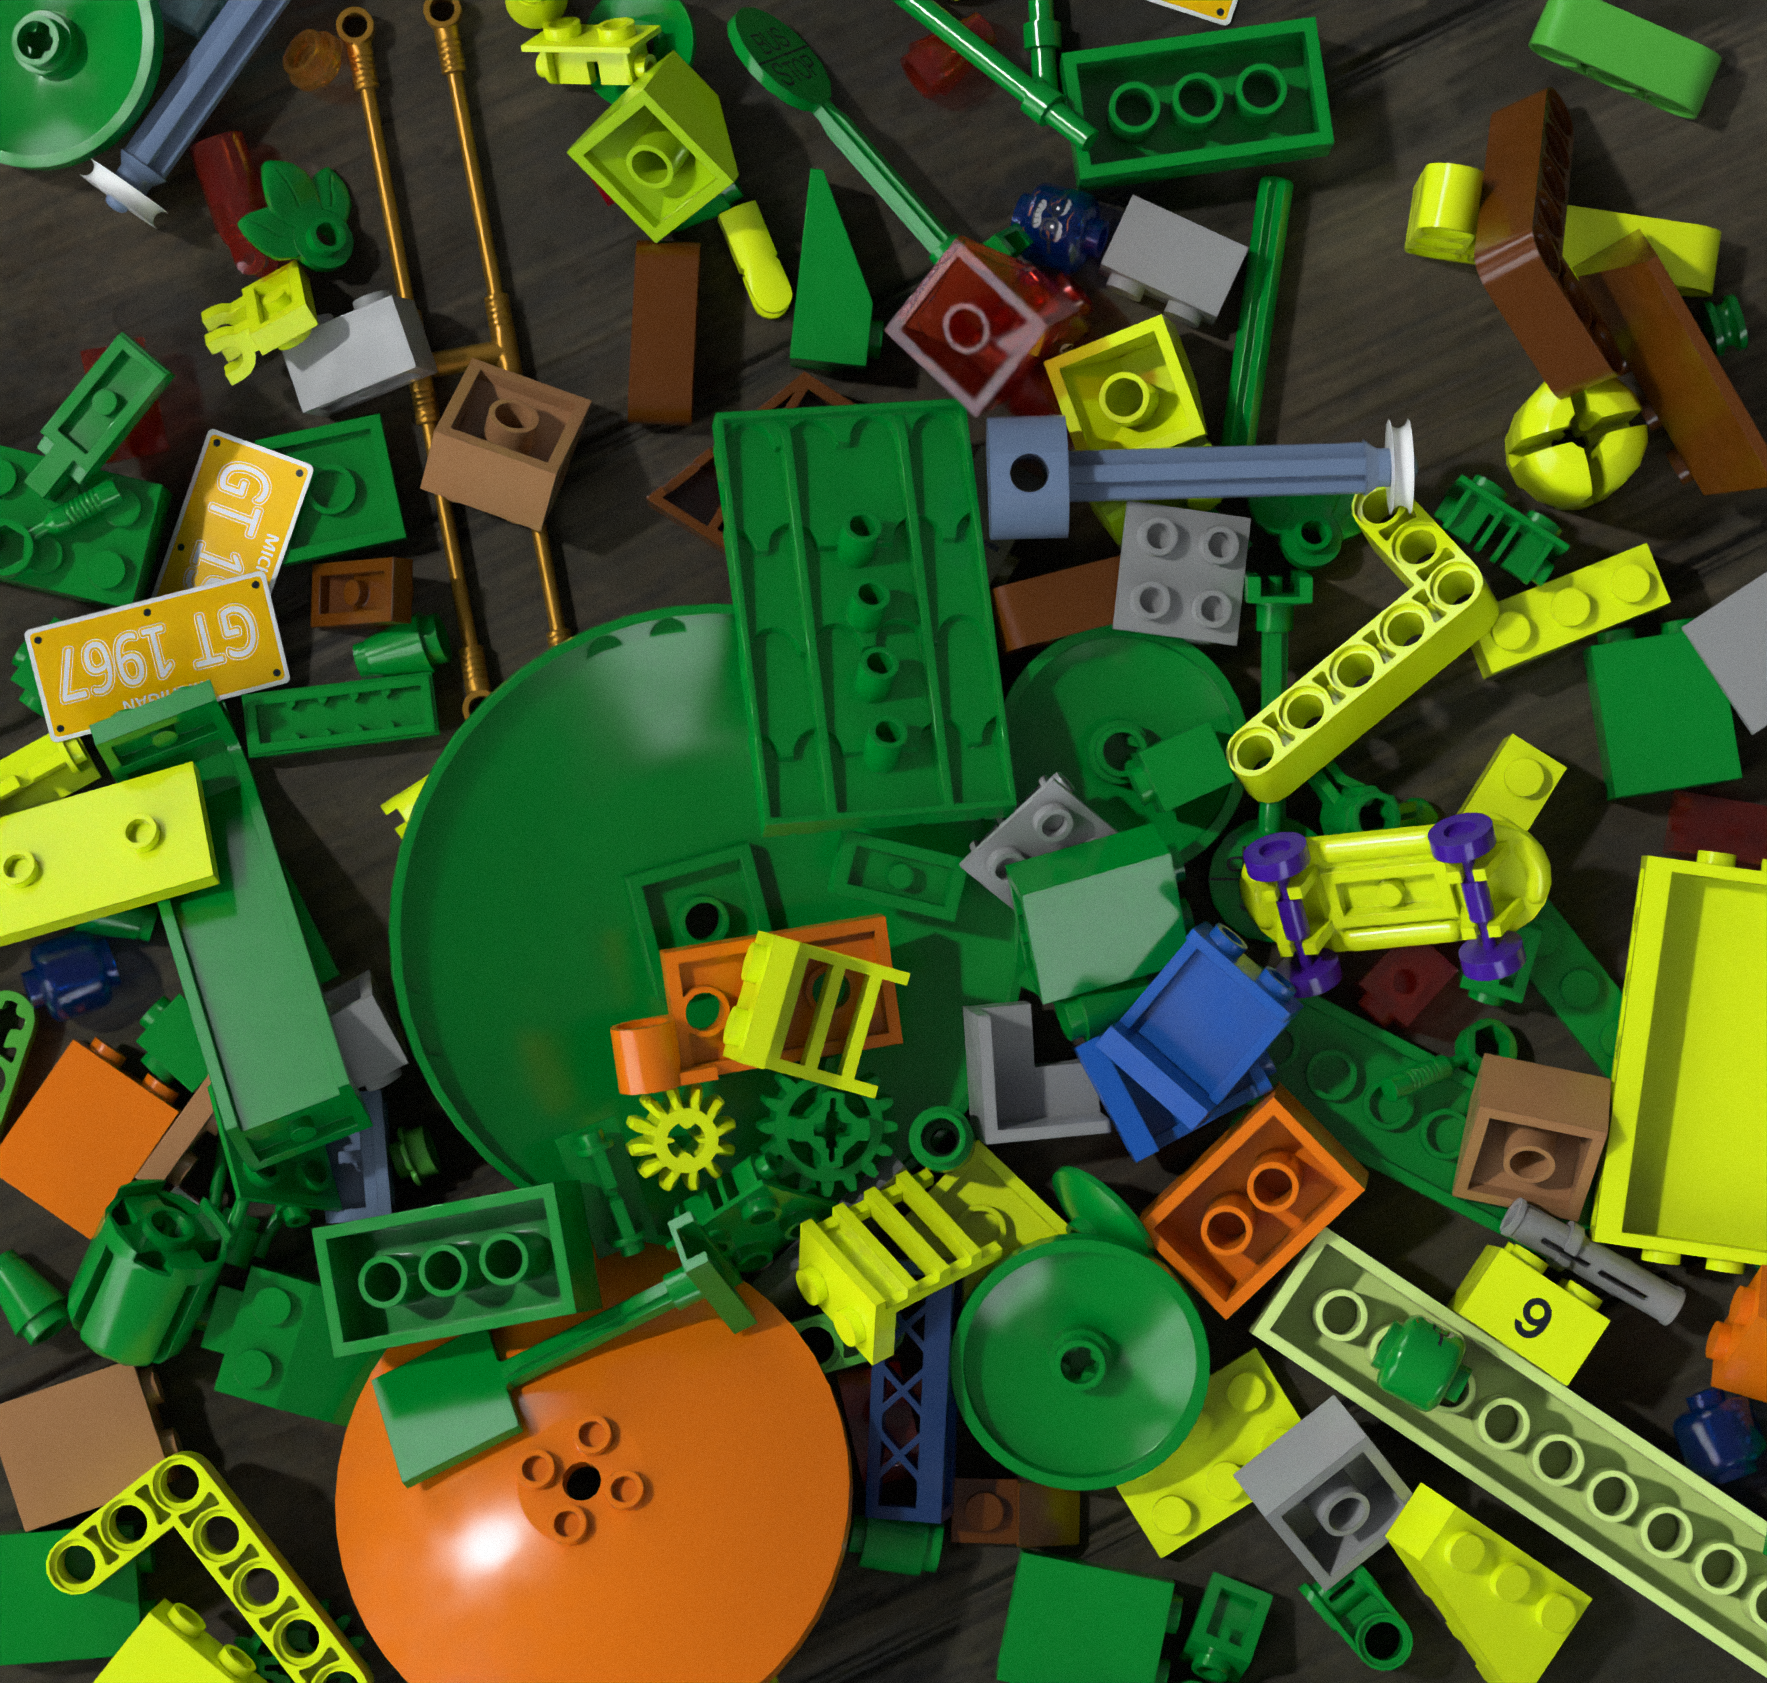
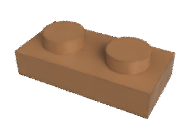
(174, 1155)

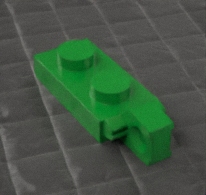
(98, 416)

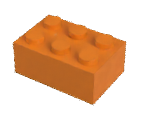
(1253, 1200)

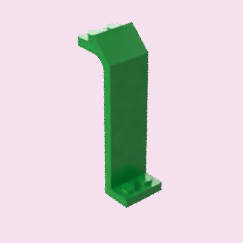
(242, 942)

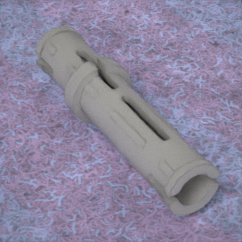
(1571, 1249)

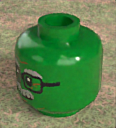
(1421, 1363)

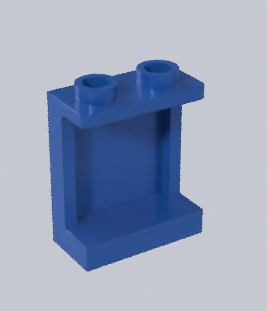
(1201, 1024)
(1143, 1120)

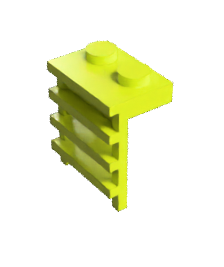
(767, 1003)
(860, 1280)

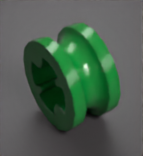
(1724, 325)

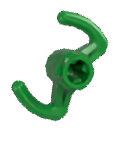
(1352, 806)

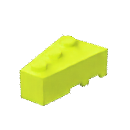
(1490, 1592)

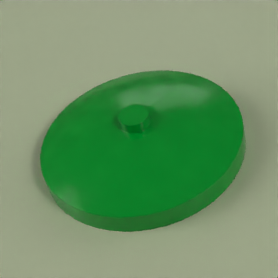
(74, 77)
(1108, 696)
(1080, 1361)

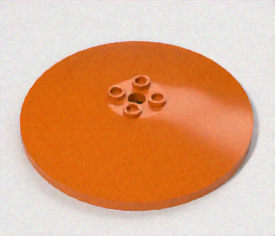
(688, 1562)

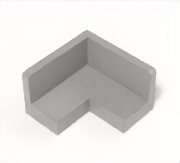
(1012, 1094)

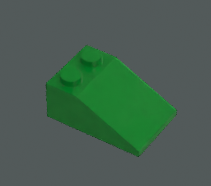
(285, 1353)

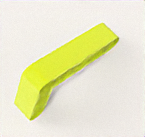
(1446, 222)
(1372, 651)
(227, 1567)

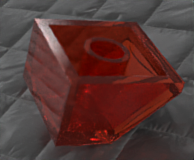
(981, 323)

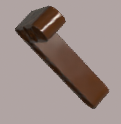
(1523, 244)

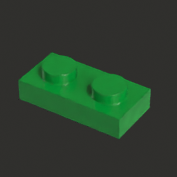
(897, 875)

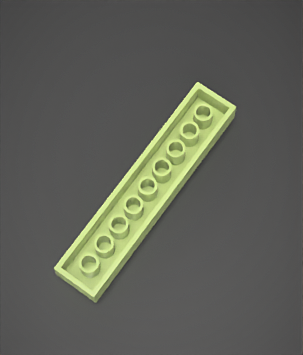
(1534, 1447)

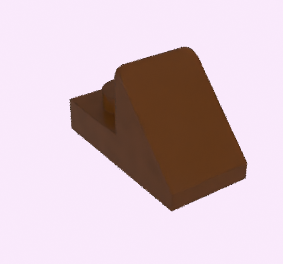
(362, 593)
(1014, 1512)

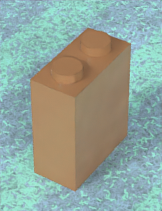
(83, 1442)

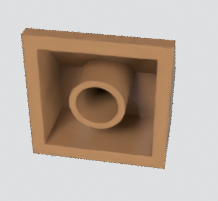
(505, 444)
(1532, 1136)

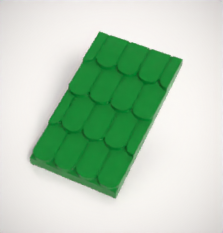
(863, 616)

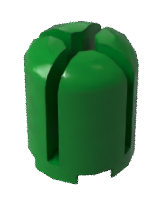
(147, 1273)

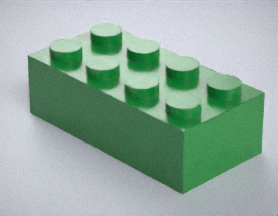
(1199, 103)
(94, 562)
(457, 1268)

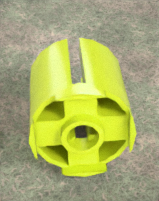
(1566, 473)

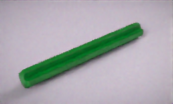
(1257, 311)

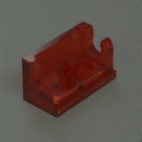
(1716, 826)

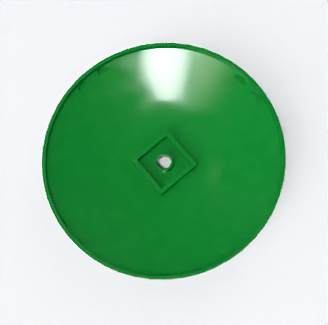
(566, 854)

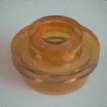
(312, 59)

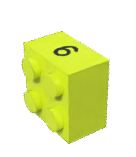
(1529, 1313)

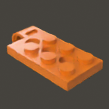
(670, 1053)

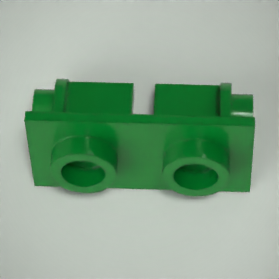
(610, 1188)

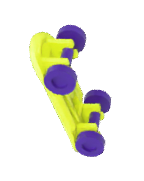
(1396, 890)

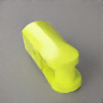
(756, 259)

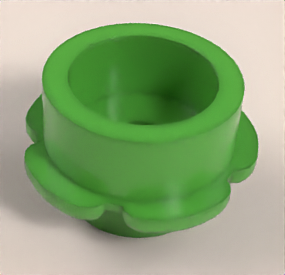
(415, 1154)

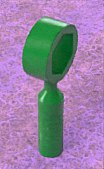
(60, 520)
(1442, 1067)

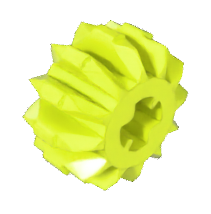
(673, 1159)

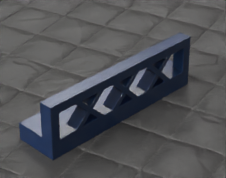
(936, 1410)

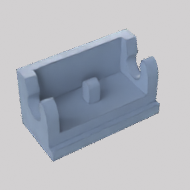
(364, 1166)

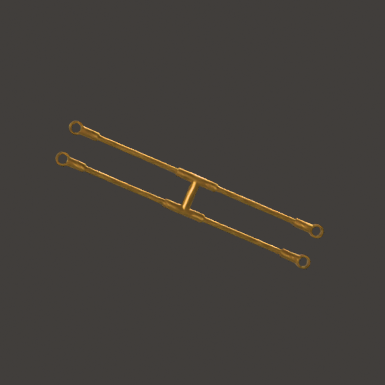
(500, 351)

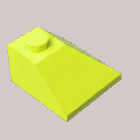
(1129, 390)

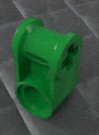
(1356, 1611)

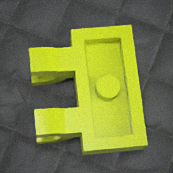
(269, 315)

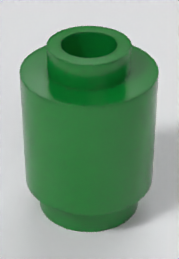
(924, 1128)
(895, 1544)

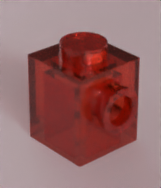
(1403, 983)

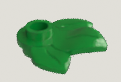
(295, 213)
(1289, 515)

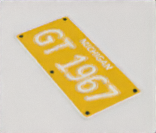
(234, 515)
(153, 647)

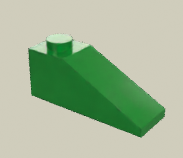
(832, 300)

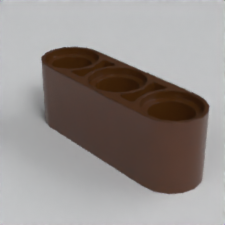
(664, 332)
(1054, 606)

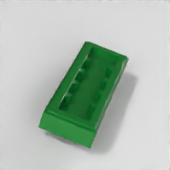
(341, 715)

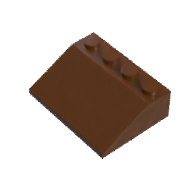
(1675, 369)

